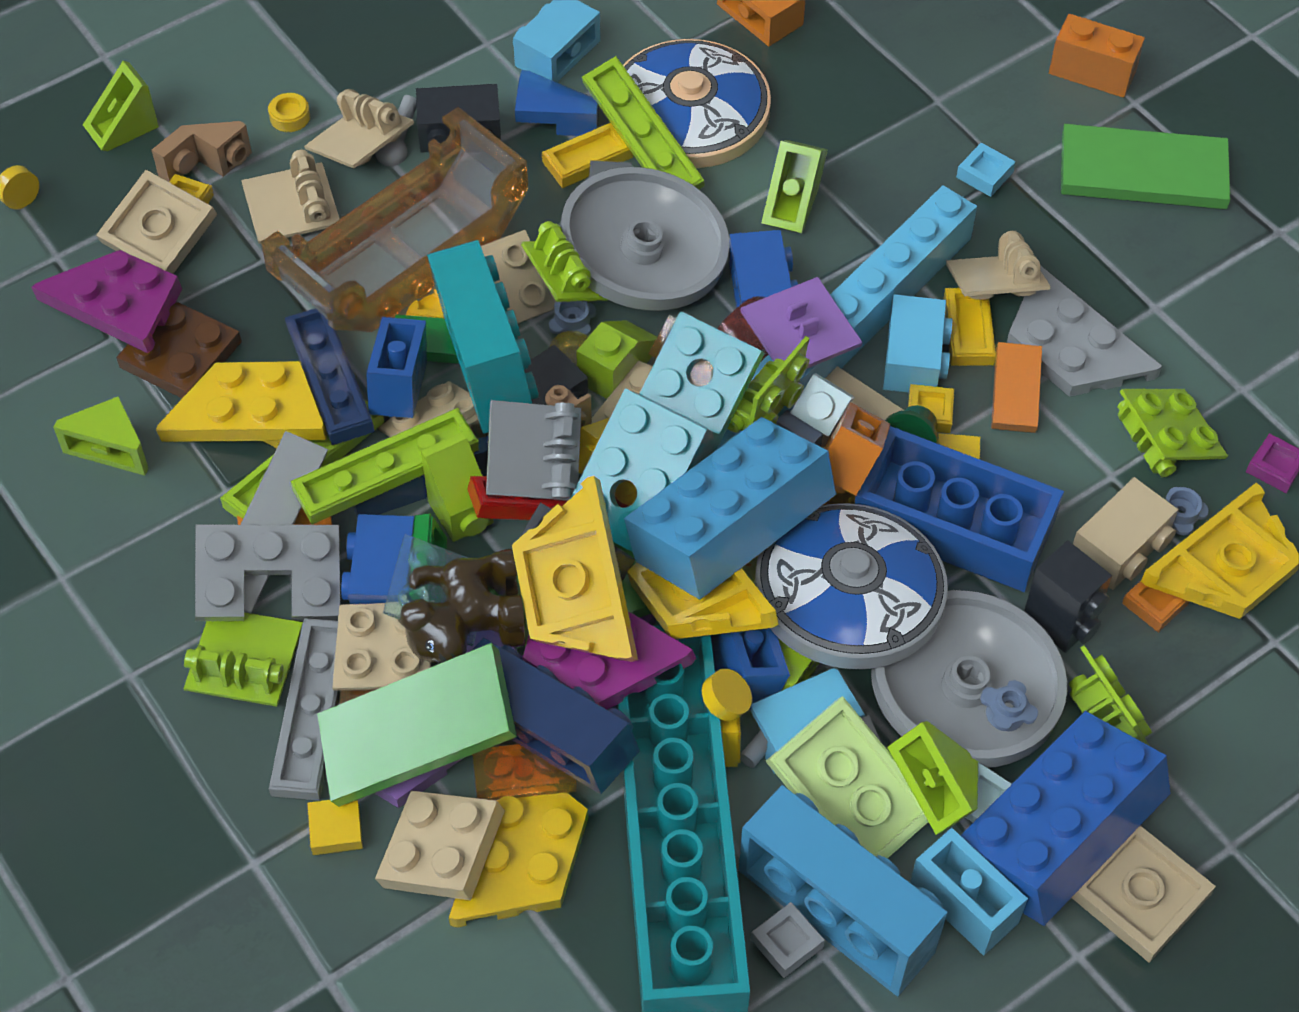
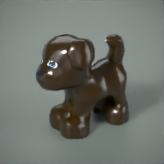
(441, 628)

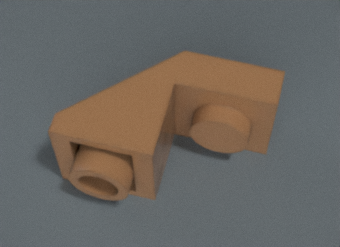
(214, 144)

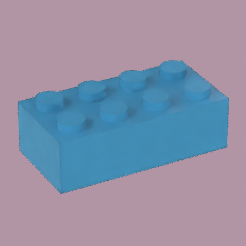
(730, 507)
(841, 889)

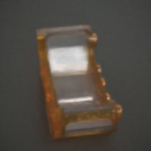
(377, 253)

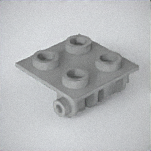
(533, 450)

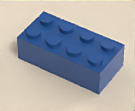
(964, 506)
(1070, 812)

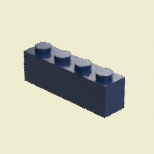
(565, 723)

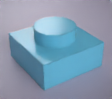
(985, 169)

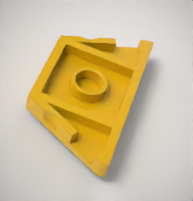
(245, 405)
(1229, 559)
(574, 579)
(728, 608)
(527, 859)

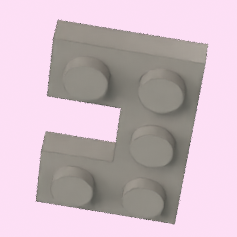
(233, 551)

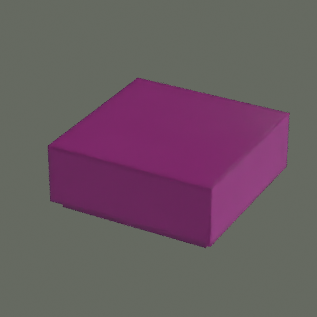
(1275, 463)

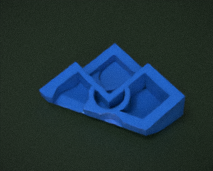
(553, 103)

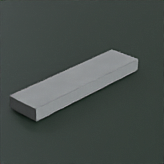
(275, 500)
(299, 754)

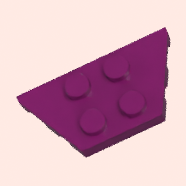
(114, 296)
(609, 678)

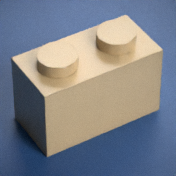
(1127, 531)

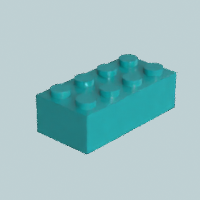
(482, 328)

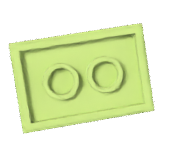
(850, 779)

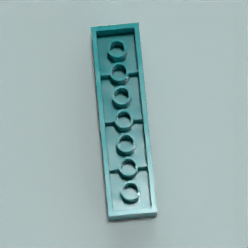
(683, 847)

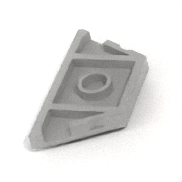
(1077, 343)

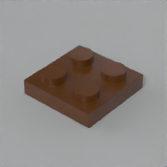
(182, 350)

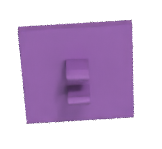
(799, 312)

